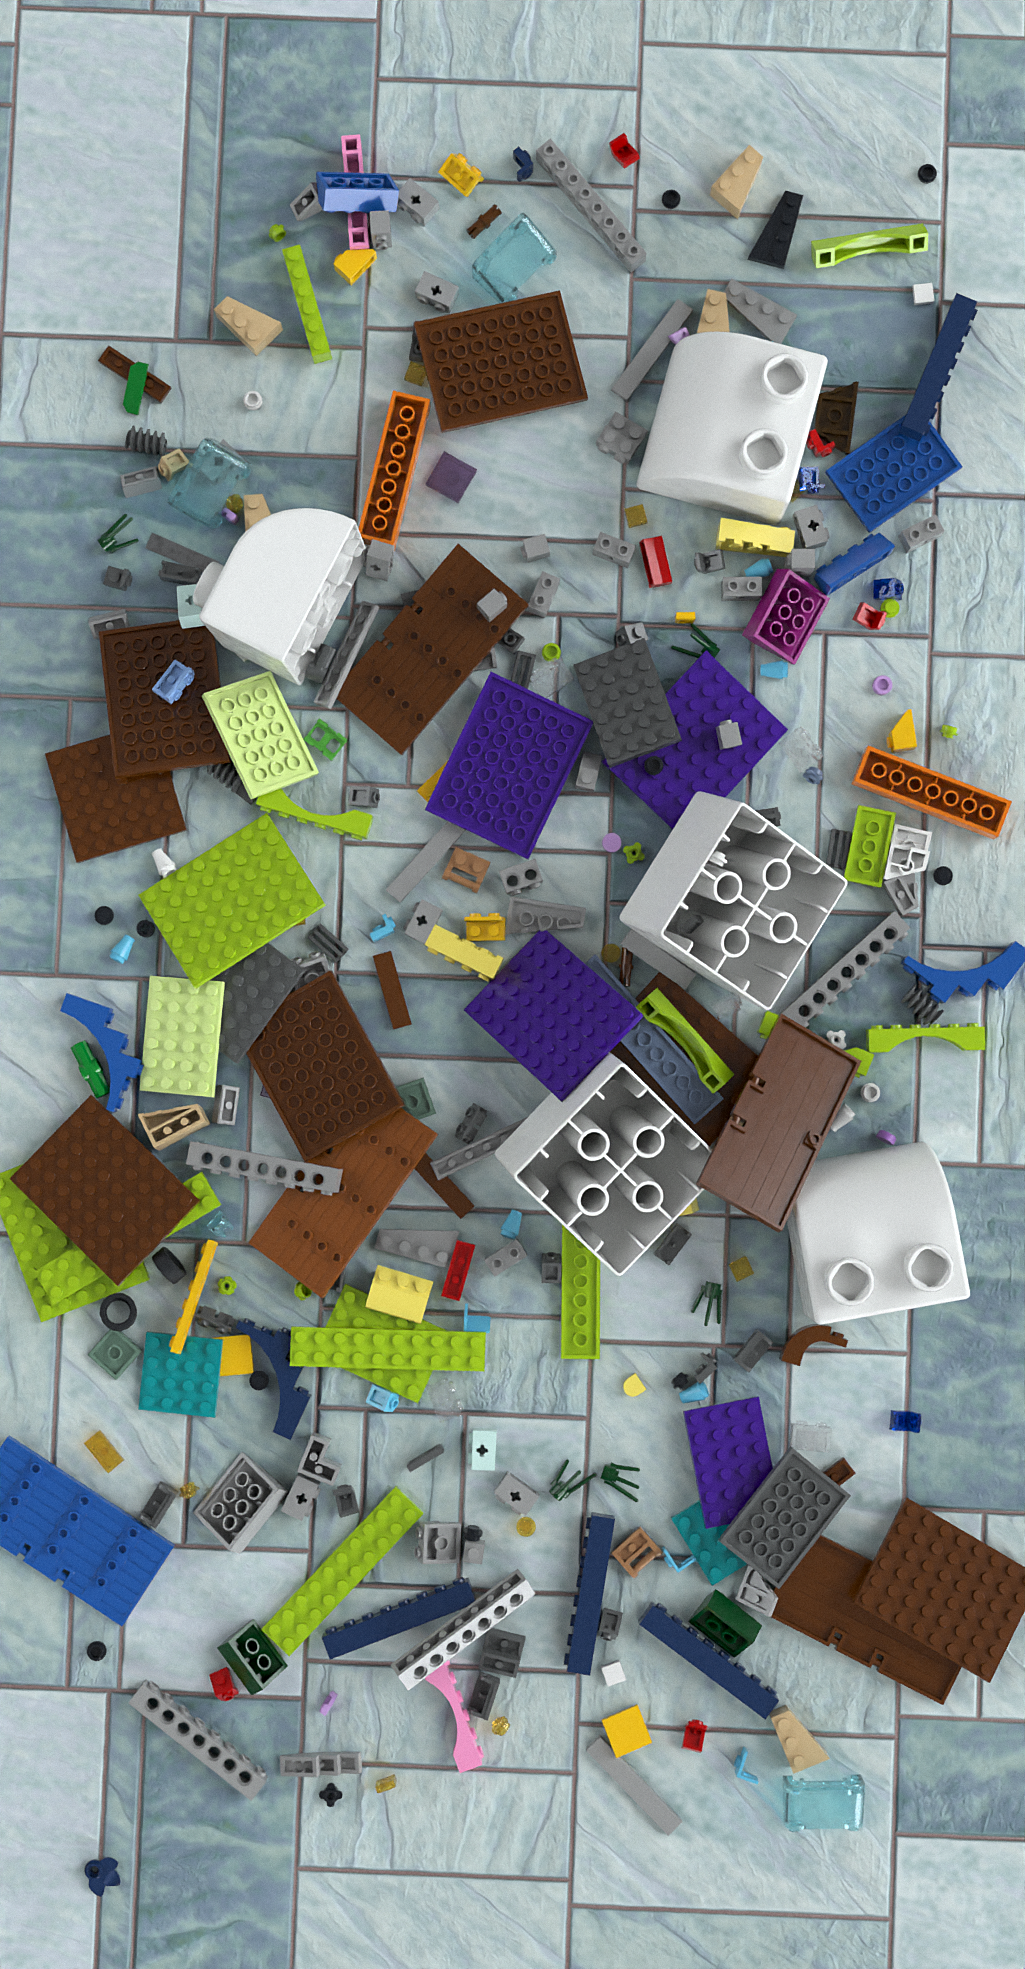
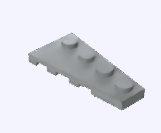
(423, 1245)

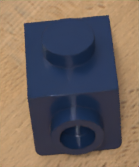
(523, 159)

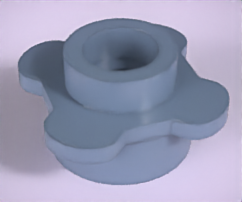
(813, 775)

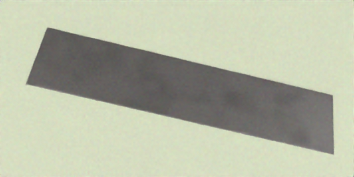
(178, 552)

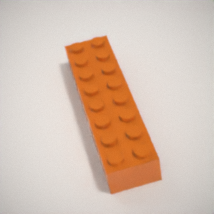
(394, 468)
(931, 792)

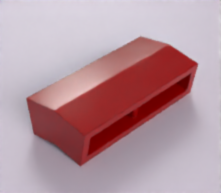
(655, 562)

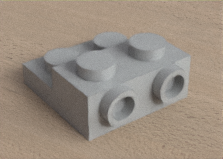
(621, 438)
(314, 967)
(438, 1542)

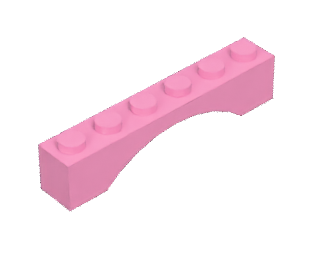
(357, 220)
(465, 1752)

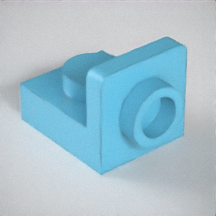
(381, 932)
(382, 1398)

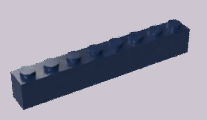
(938, 366)
(590, 1593)
(398, 1618)
(709, 1660)

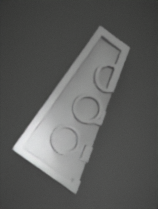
(764, 314)
(535, 915)

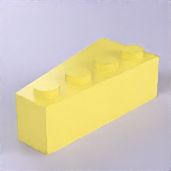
(754, 538)
(464, 953)

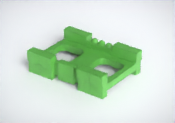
(329, 734)

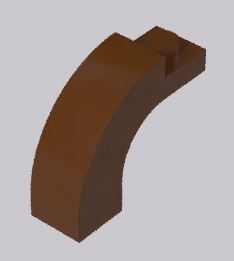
(805, 1336)

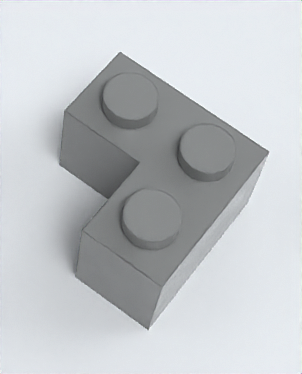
(315, 1464)

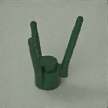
(108, 540)
(710, 646)
(711, 1291)
(611, 1474)
(560, 1489)

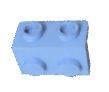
(173, 681)

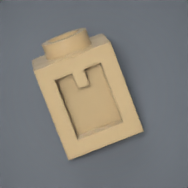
(172, 464)

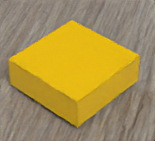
(684, 617)

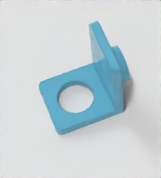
(476, 1323)
(670, 1561)
(739, 1763)

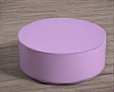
(882, 685)
(611, 842)

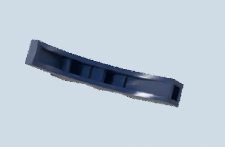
(292, 1399)

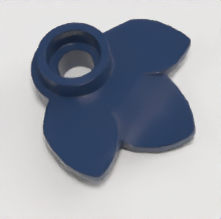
(104, 1876)

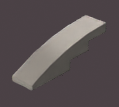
(658, 958)
(320, 1764)

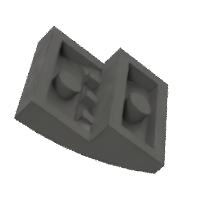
(502, 1652)

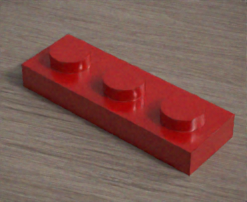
(458, 1270)

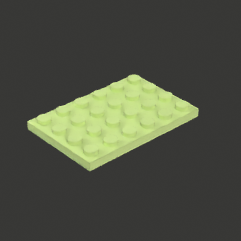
(260, 734)
(181, 1036)

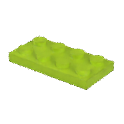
(869, 846)

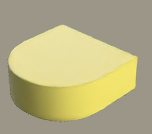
(633, 1386)

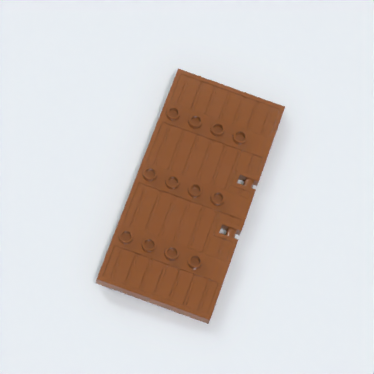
(320, 1233)

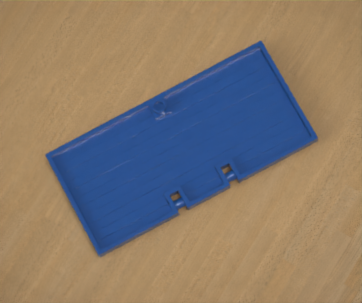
(75, 1530)

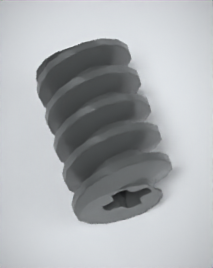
(145, 441)
(226, 774)
(921, 1005)

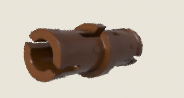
(484, 221)
(626, 967)

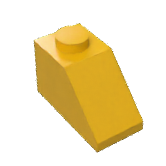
(354, 263)
(902, 735)

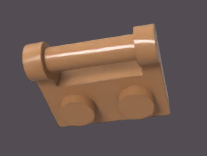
(469, 864)
(632, 1547)

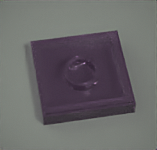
(451, 477)

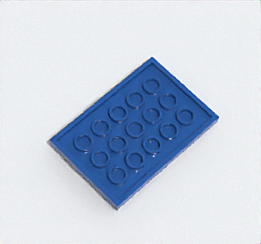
(891, 473)

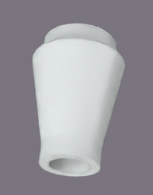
(164, 863)
(843, 1116)

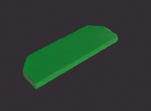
(135, 387)

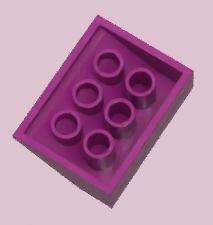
(786, 615)

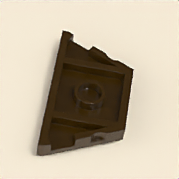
(836, 416)

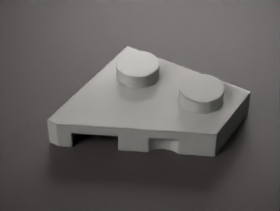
(902, 893)
(756, 1593)

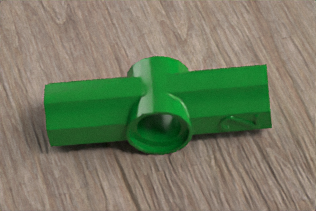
(91, 1069)

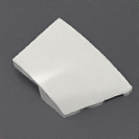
(907, 851)

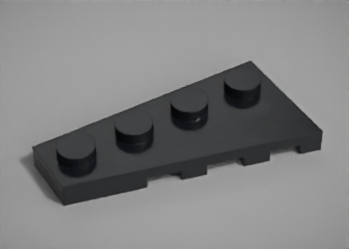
(777, 235)

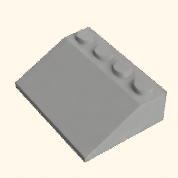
(240, 1503)

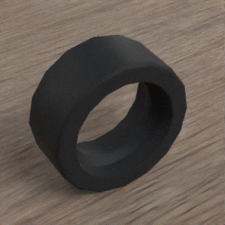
(169, 1265)
(118, 1326)

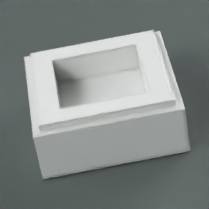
(923, 294)
(613, 1673)

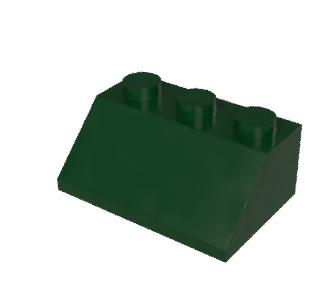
(725, 1623)
(252, 1657)

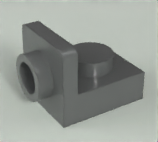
(118, 578)
(364, 796)
(551, 1267)
(704, 1371)
(609, 1624)

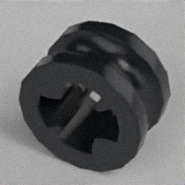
(141, 924)

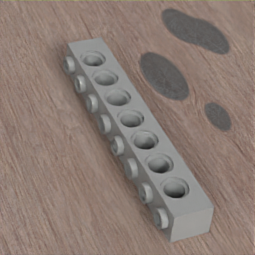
(590, 205)
(892, 922)
(197, 1158)
(462, 1629)
(232, 1774)

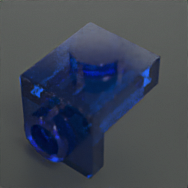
(809, 480)
(888, 589)
(905, 1421)

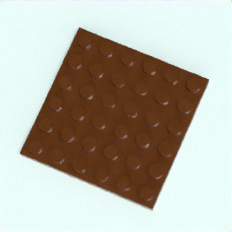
(106, 811)

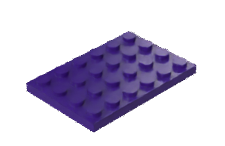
(727, 1456)

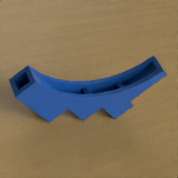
(943, 982)
(121, 1066)

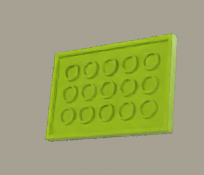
(351, 1313)

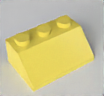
(399, 1294)

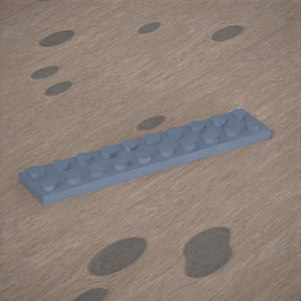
(662, 1057)

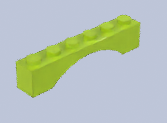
(899, 239)
(307, 304)
(352, 822)
(769, 1019)
(965, 1038)
(709, 1066)

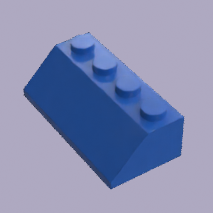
(356, 192)
(853, 563)

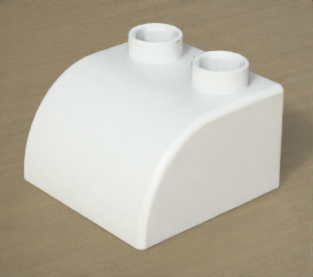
(732, 424)
(282, 588)
(754, 908)
(608, 1162)
(876, 1235)

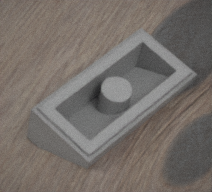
(141, 482)
(108, 621)
(225, 1104)

